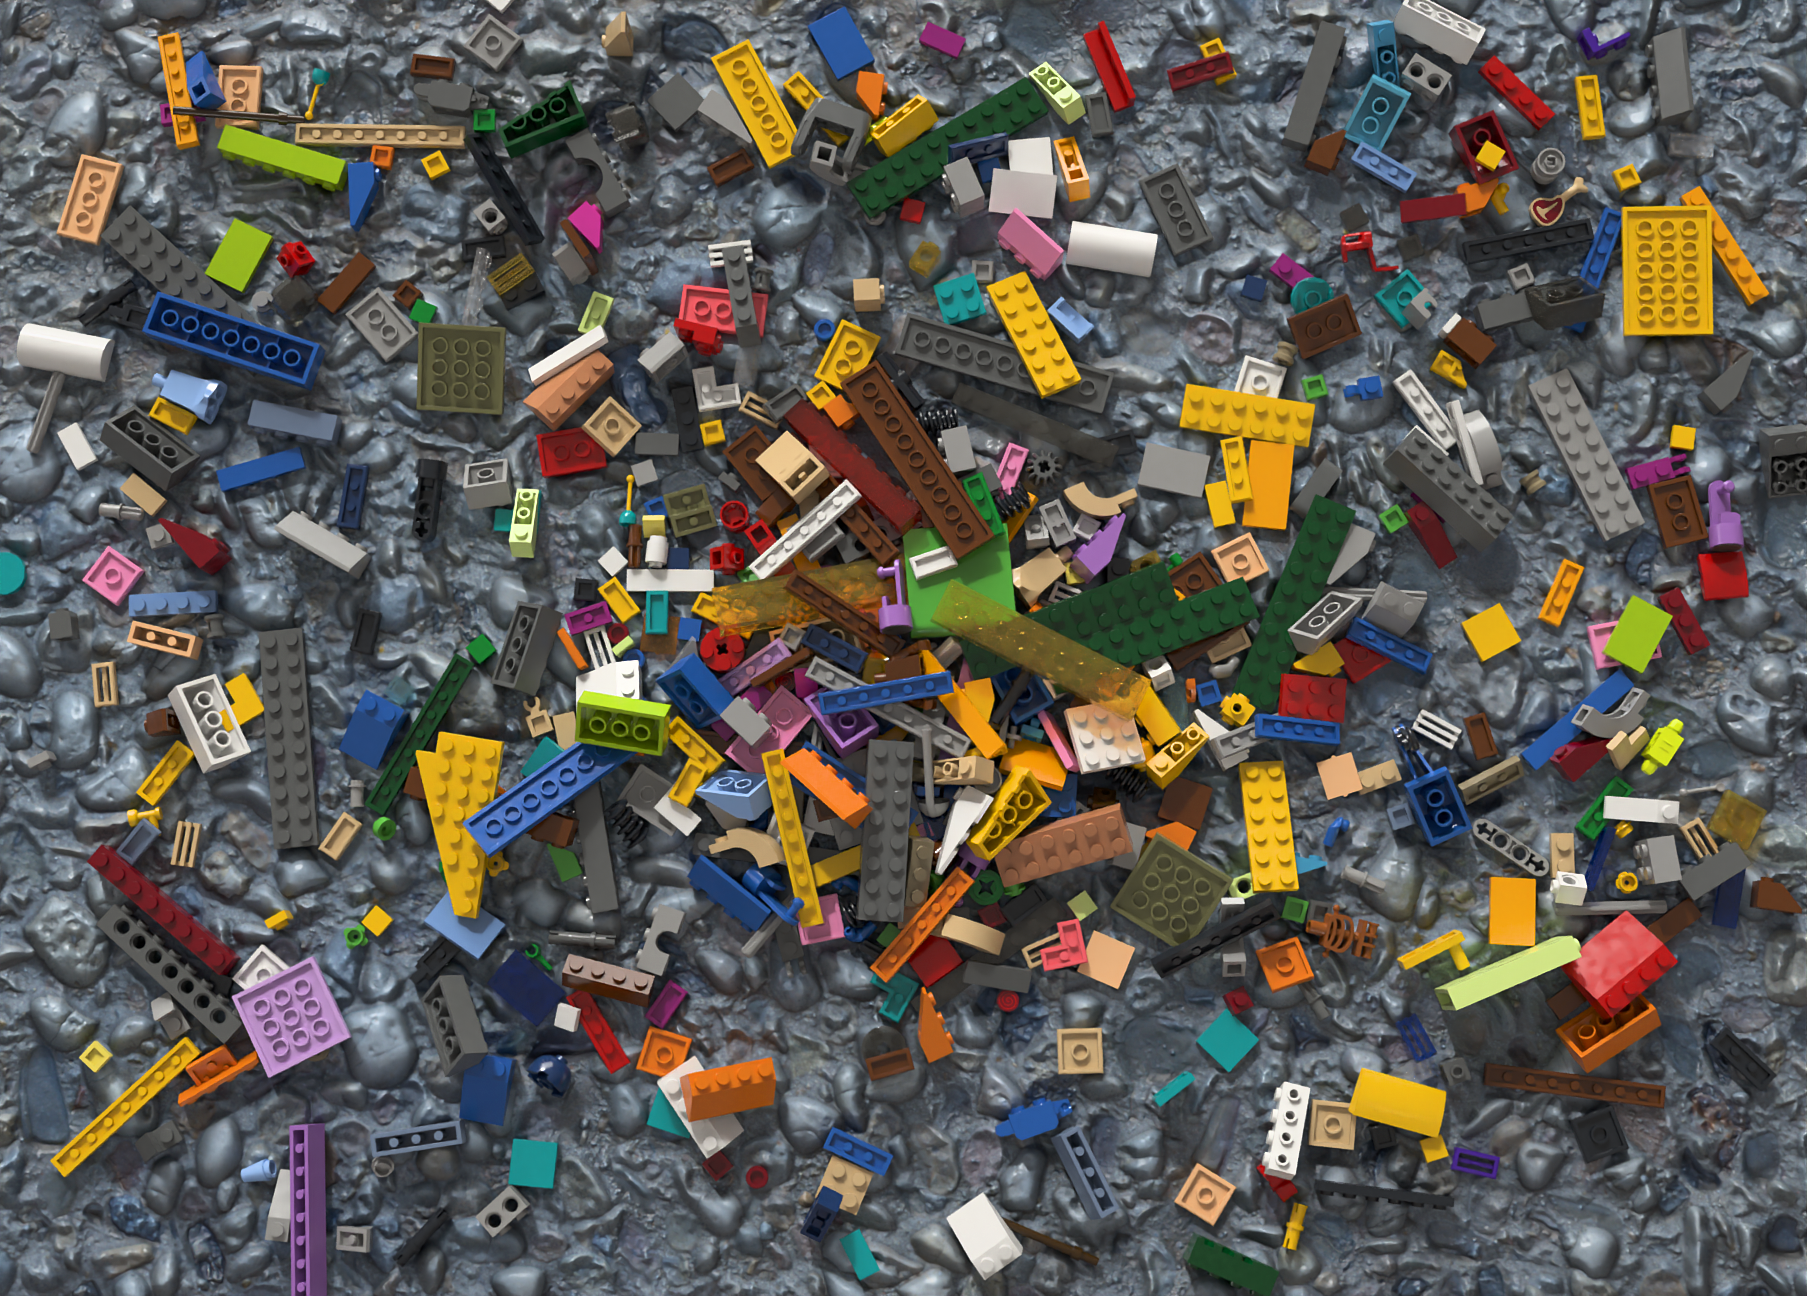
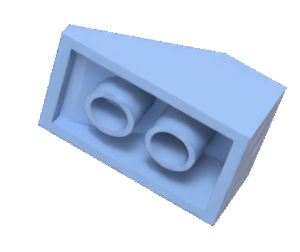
(737, 792)

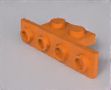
(213, 1070)

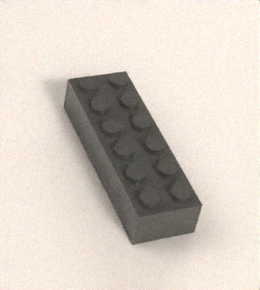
(1448, 490)

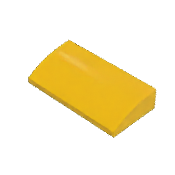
(1398, 1102)

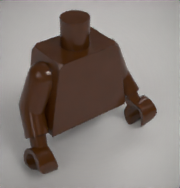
(906, 665)

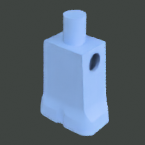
(192, 393)

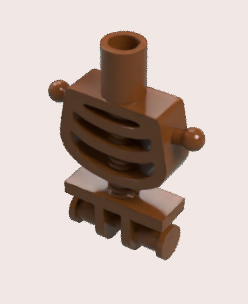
(1333, 930)

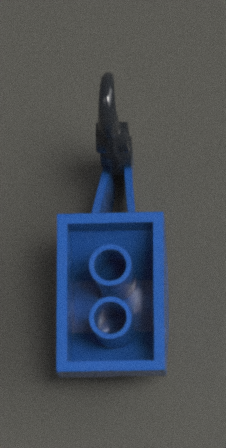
(1431, 796)

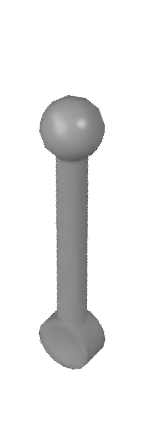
(1718, 787)

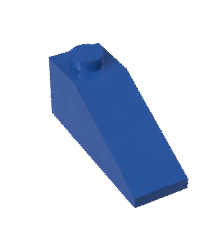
(363, 187)

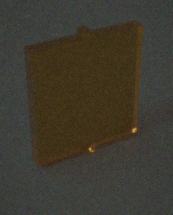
(661, 643)

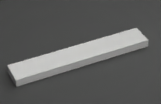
(805, 530)

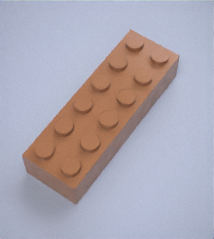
(1064, 845)

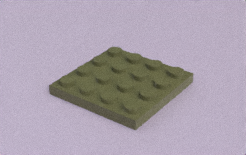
(461, 368)
(1171, 891)

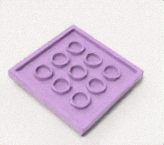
(291, 1016)

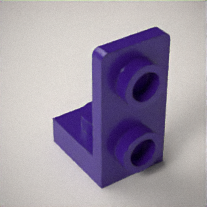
(1590, 45)

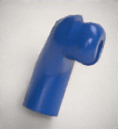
(762, 822)
(847, 880)

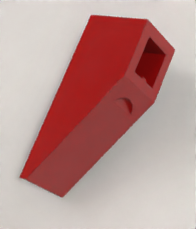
(762, 540)

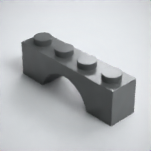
(586, 152)

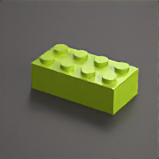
(622, 723)

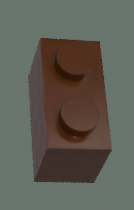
(1470, 342)

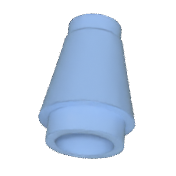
(260, 1171)

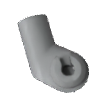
(1225, 670)

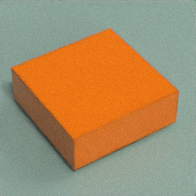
(382, 156)

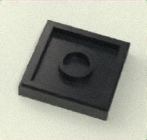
(1598, 1134)

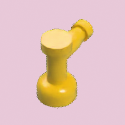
(153, 816)

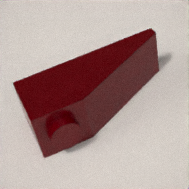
(1430, 534)
(1579, 756)

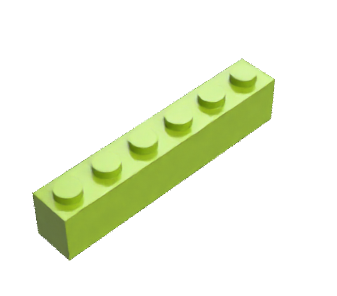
(283, 157)

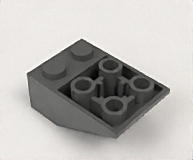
(1784, 460)

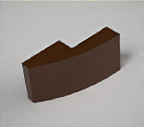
(775, 507)

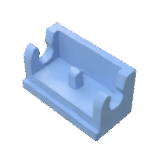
(1069, 320)

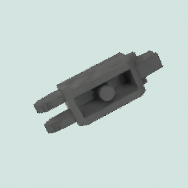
(451, 98)

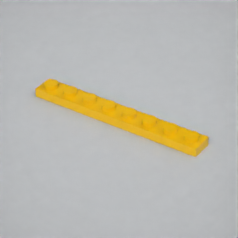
(792, 837)
(125, 1107)

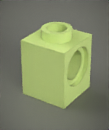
(1233, 889)

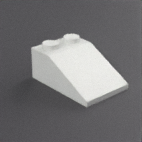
(616, 679)
(984, 1236)

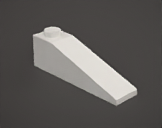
(965, 811)

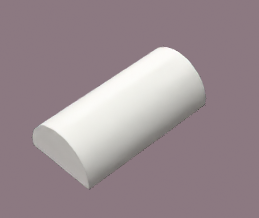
(1111, 249)
(64, 352)

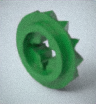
(996, 888)

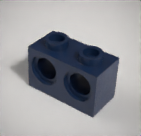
(821, 1214)

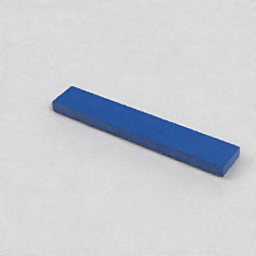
(1600, 252)
(886, 693)
(1564, 731)

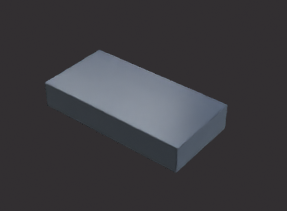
(138, 842)

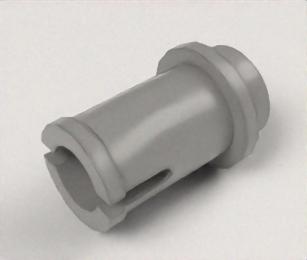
(357, 793)

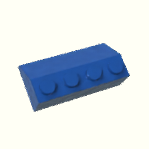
(729, 893)

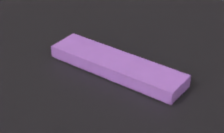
(766, 658)

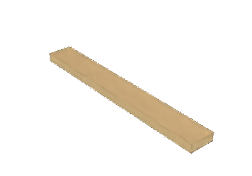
(383, 135)

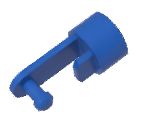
(763, 884)

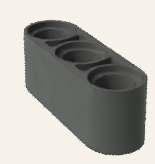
(1318, 484)

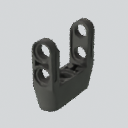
(837, 119)

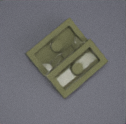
(689, 510)

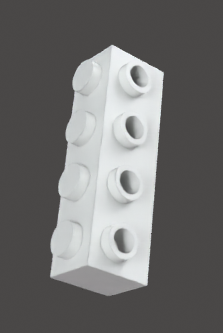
(1286, 1130)

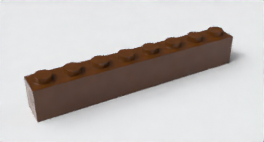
(555, 828)

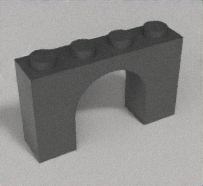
(741, 296)

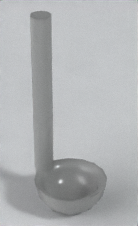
(930, 806)

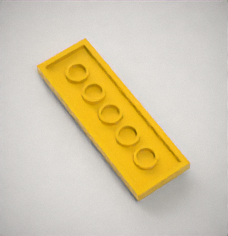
(757, 102)
(1033, 334)
(1247, 415)
(1268, 827)

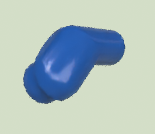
(1333, 830)
(859, 934)

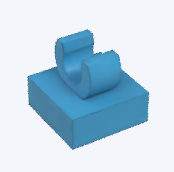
(1032, 732)

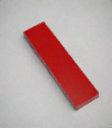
(599, 1031)

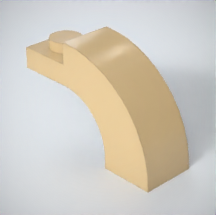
(1095, 507)
(756, 841)
(970, 933)

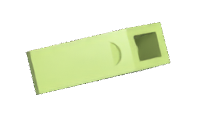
(1058, 93)
(524, 523)

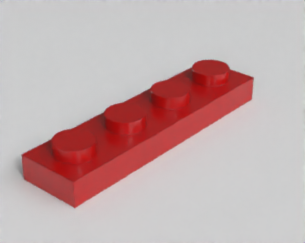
(1516, 93)

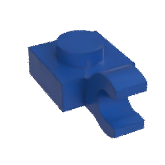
(1367, 388)

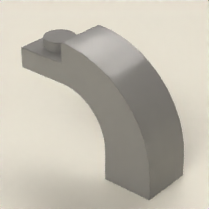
(829, 166)
(1485, 449)
(1623, 719)
(1233, 955)

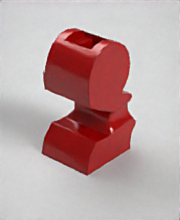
(1282, 1187)

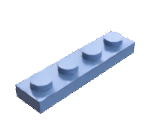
(173, 603)

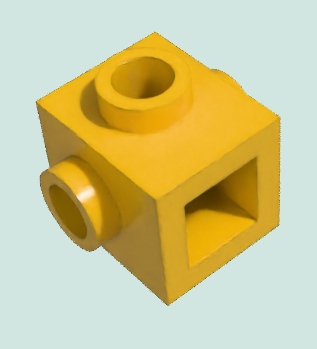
(1244, 710)

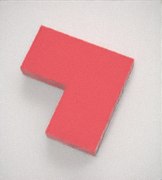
(1071, 950)

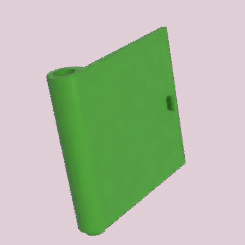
(983, 570)

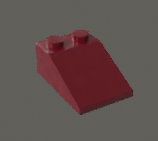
(1469, 139)
(205, 552)

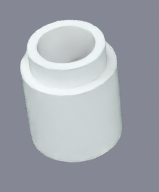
(657, 551)

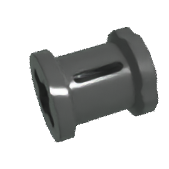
(762, 280)
(215, 626)

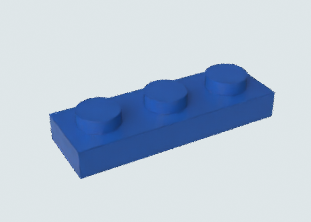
(858, 1151)

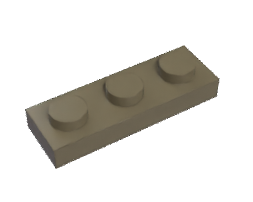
(1491, 780)

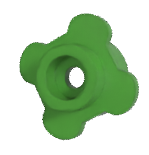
(1014, 890)
(349, 936)

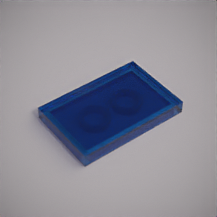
(526, 988)

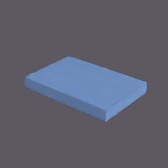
(467, 933)

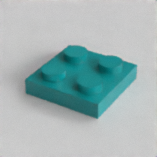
(960, 299)

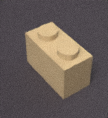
(868, 295)

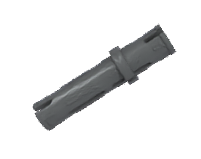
(583, 939)

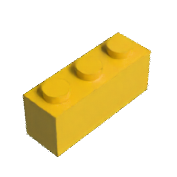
(904, 126)
(1156, 719)

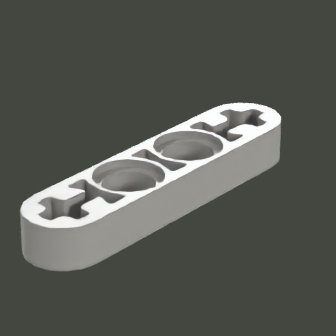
(1508, 849)

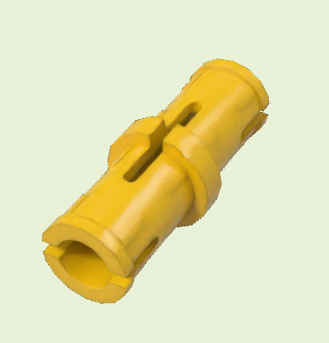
(1294, 1226)

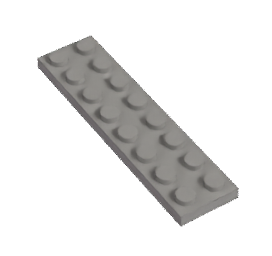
(1585, 455)

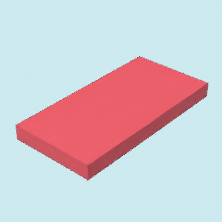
(714, 309)

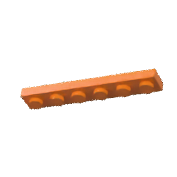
(922, 924)

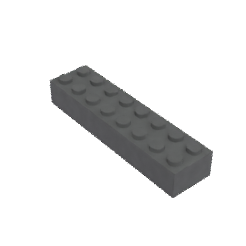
(885, 831)

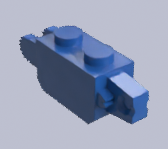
(1034, 1119)

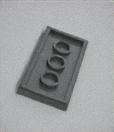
(1175, 210)

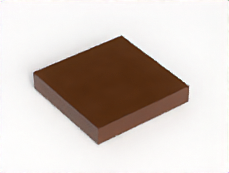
(1185, 802)

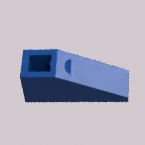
(203, 83)

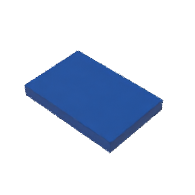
(841, 44)

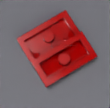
(1723, 575)
(934, 960)

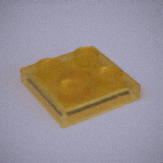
(1736, 819)

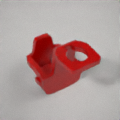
(1364, 243)

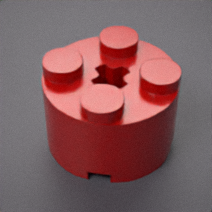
(725, 662)

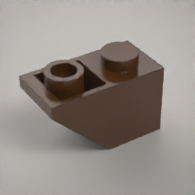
(1324, 152)

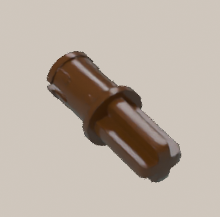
(634, 545)

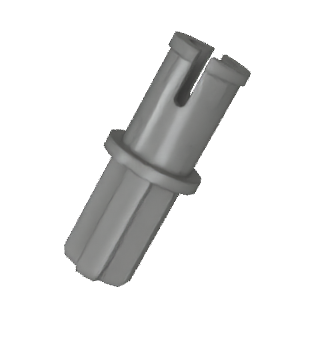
(121, 512)
(1363, 879)

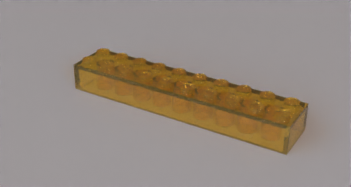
(767, 605)
(1040, 650)

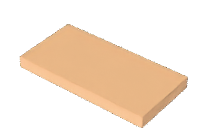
(90, 199)

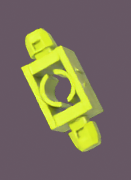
(1662, 747)

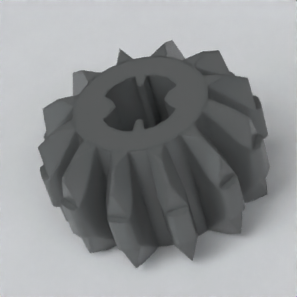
(1052, 468)

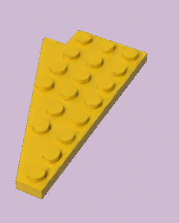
(457, 785)

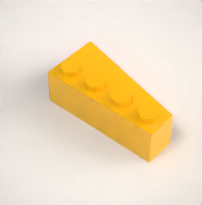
(1011, 810)

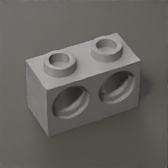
(1428, 73)
(500, 1207)

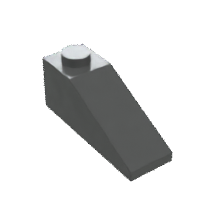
(1725, 388)

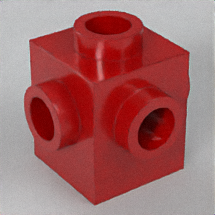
(295, 259)
(727, 559)

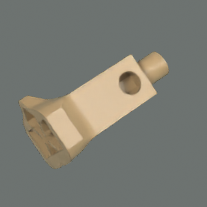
(1039, 574)

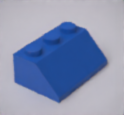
(695, 691)

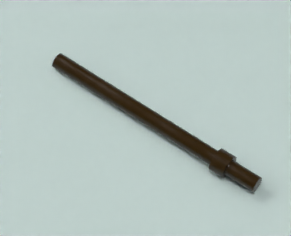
(281, 118)
(1075, 1252)

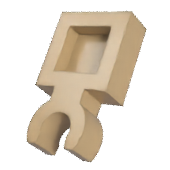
(538, 721)

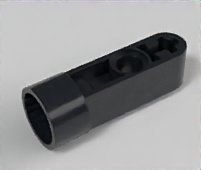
(431, 475)

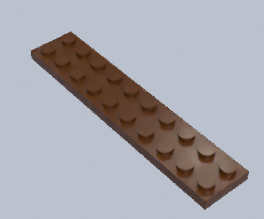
(917, 460)

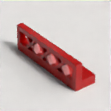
(1109, 68)

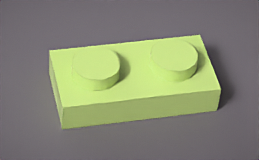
(596, 312)

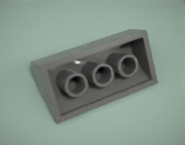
(1669, 77)
(149, 447)
(526, 648)
(454, 1024)

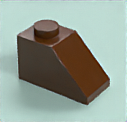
(162, 723)
(1772, 897)

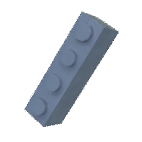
(294, 422)
(418, 1138)
(1085, 1173)

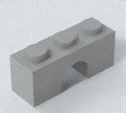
(651, 956)

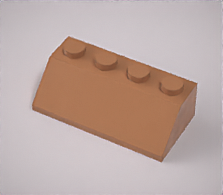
(567, 390)

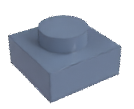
(1399, 816)

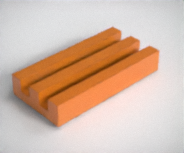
(572, 649)

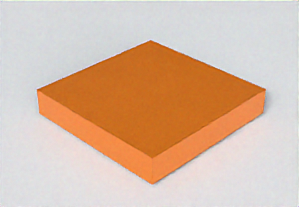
(1284, 964)
(663, 1051)

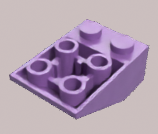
(1092, 559)

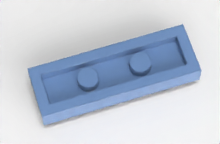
(1383, 167)

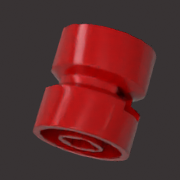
(735, 517)

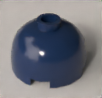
(551, 1073)

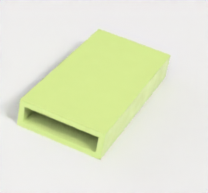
(1508, 972)

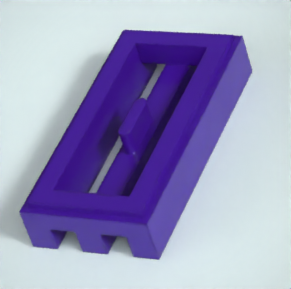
(1455, 1158)

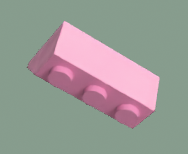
(1030, 245)

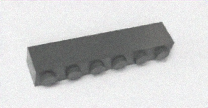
(1313, 86)
(596, 851)

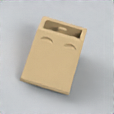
(793, 467)

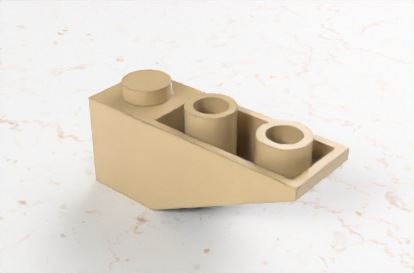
(963, 771)

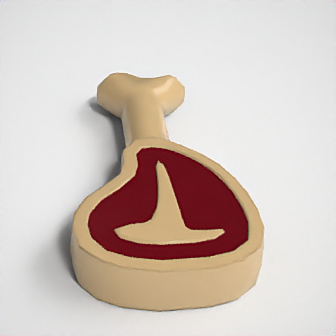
(1548, 211)

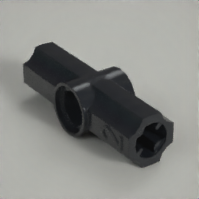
(901, 382)

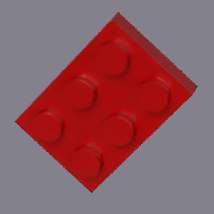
(569, 452)
(1312, 697)

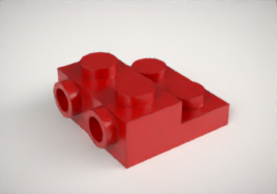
(705, 338)

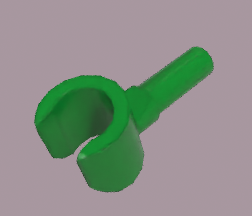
(1175, 560)
(539, 957)

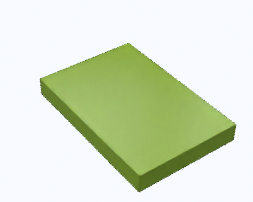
(239, 255)
(1637, 634)

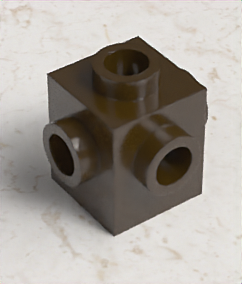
(1101, 798)

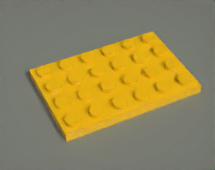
(1667, 271)

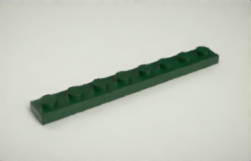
(420, 734)

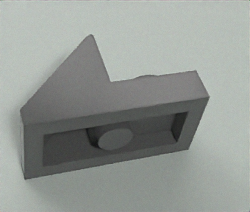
(159, 1140)

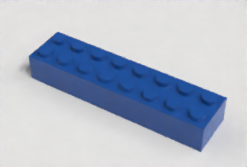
(234, 341)

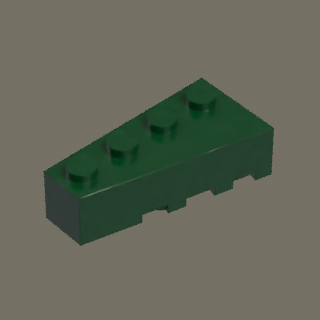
(545, 122)
(1231, 1265)

